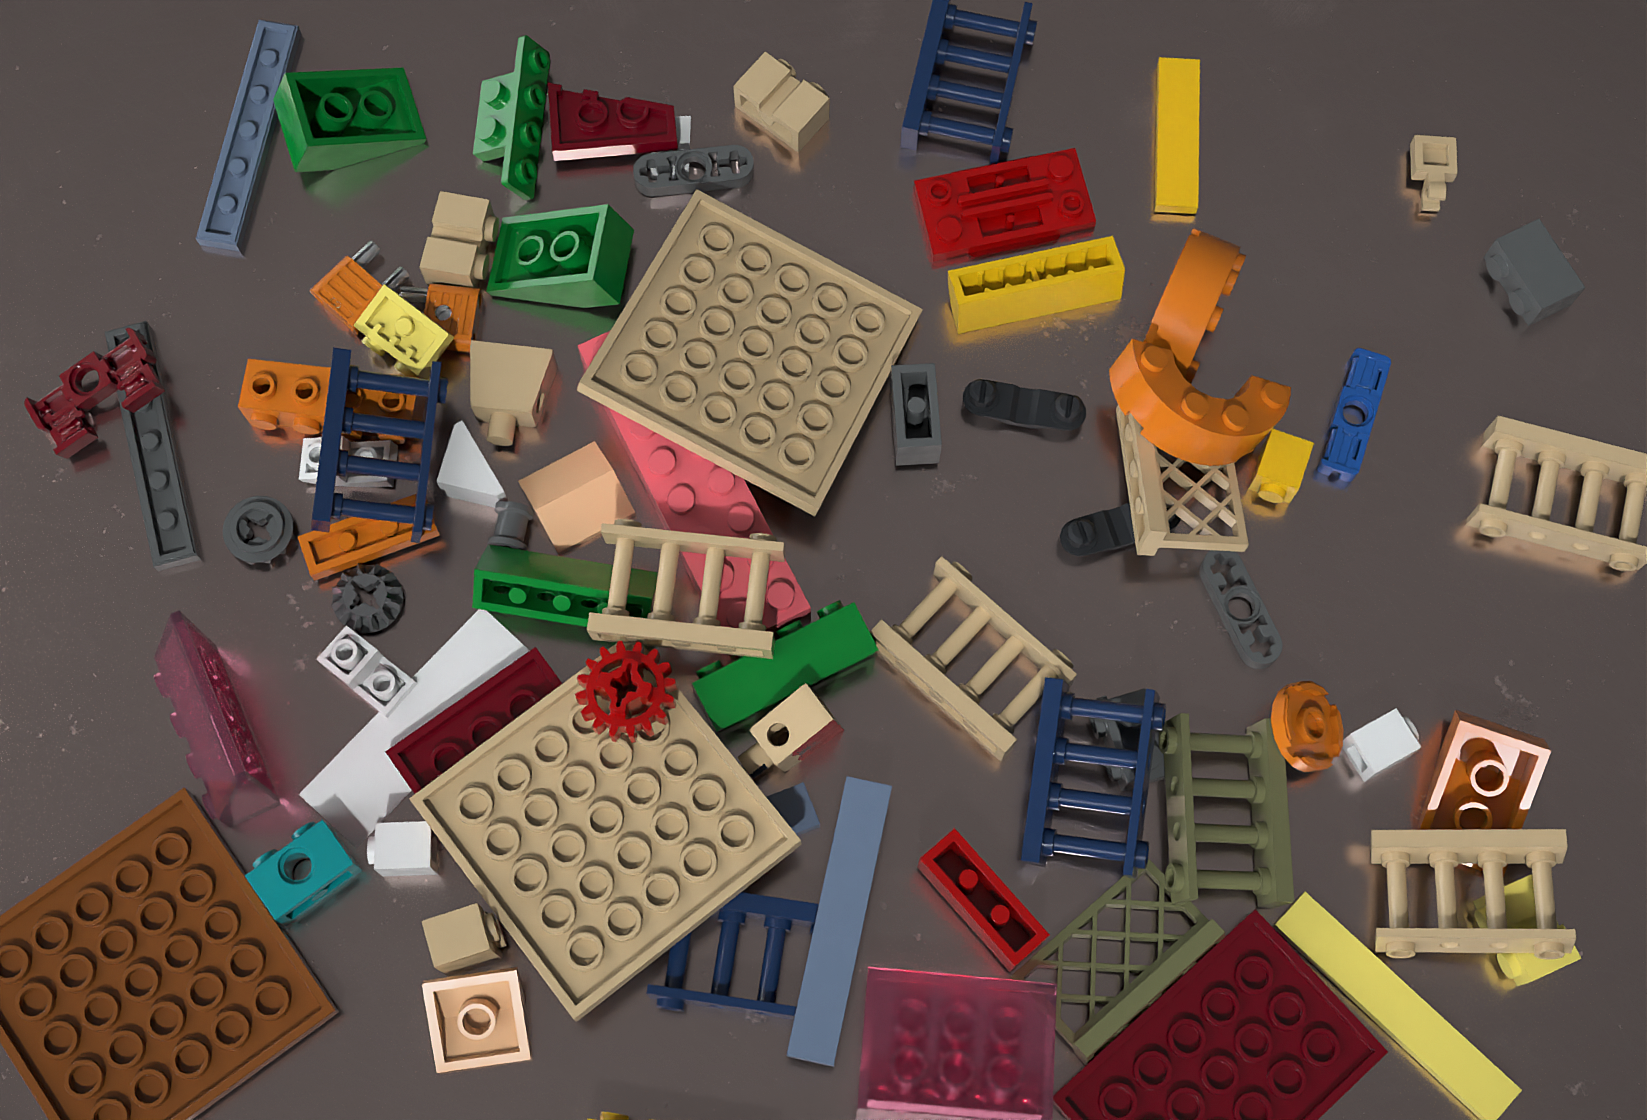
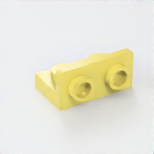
(403, 332)

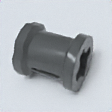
(511, 524)

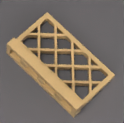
(1150, 500)

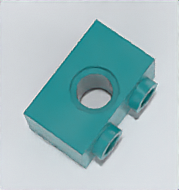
(330, 870)

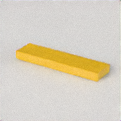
(1177, 135)

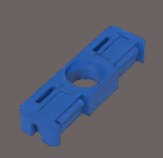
(1363, 389)

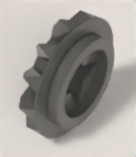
(260, 511)
(365, 617)

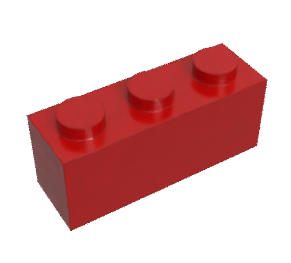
(982, 900)

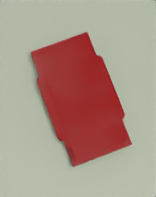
(1004, 206)

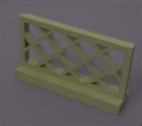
(1143, 989)

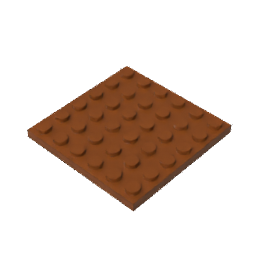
(150, 976)

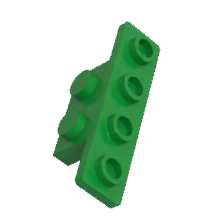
(513, 118)

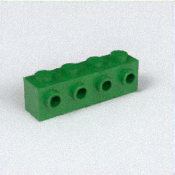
(553, 586)
(799, 658)

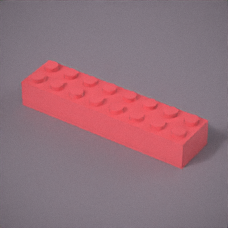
(709, 500)

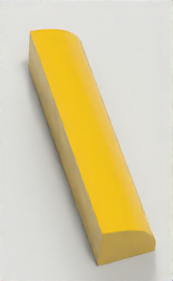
(1036, 284)

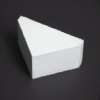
(466, 472)

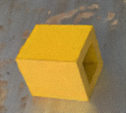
(1280, 467)

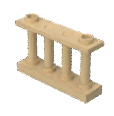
(1556, 451)
(660, 626)
(962, 700)
(1491, 851)

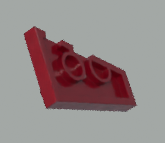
(602, 126)

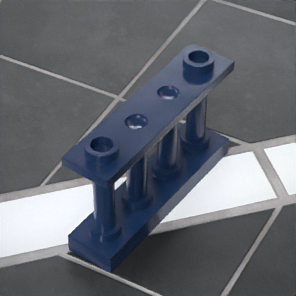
(929, 86)
(337, 462)
(1055, 750)
(778, 918)

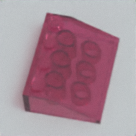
(213, 724)
(956, 1047)

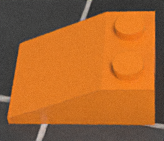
(1483, 777)

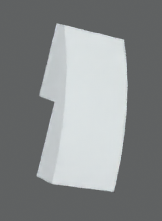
(373, 449)
(366, 671)

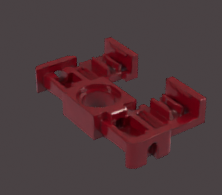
(62, 405)

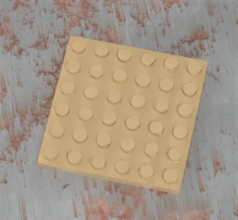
(751, 352)
(601, 844)

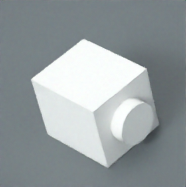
(1381, 744)
(403, 849)

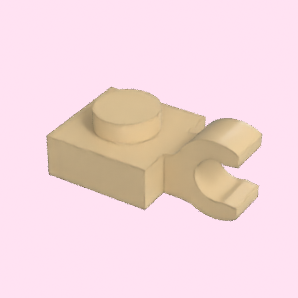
(1435, 163)

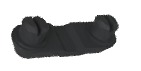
(1024, 406)
(1102, 531)

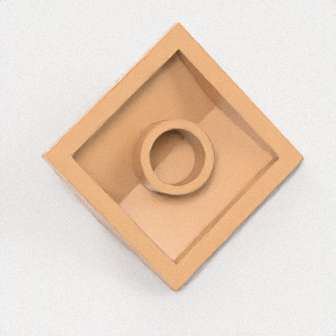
(576, 497)
(477, 1019)

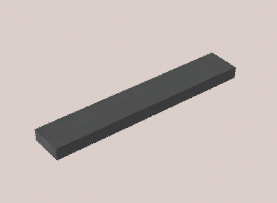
(157, 470)

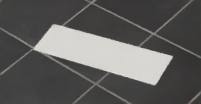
(361, 780)

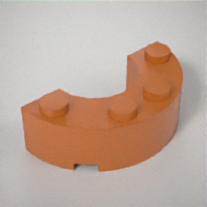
(1188, 305)
(1187, 420)

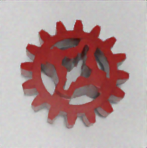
(645, 697)

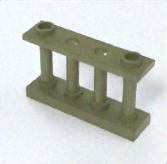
(1269, 806)

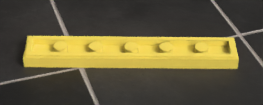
(1397, 1008)

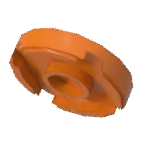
(1306, 726)

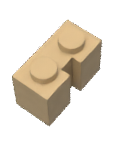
(782, 103)
(459, 241)
(464, 940)

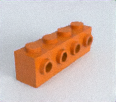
(297, 398)

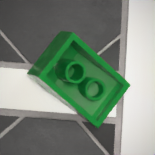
(346, 116)
(562, 257)

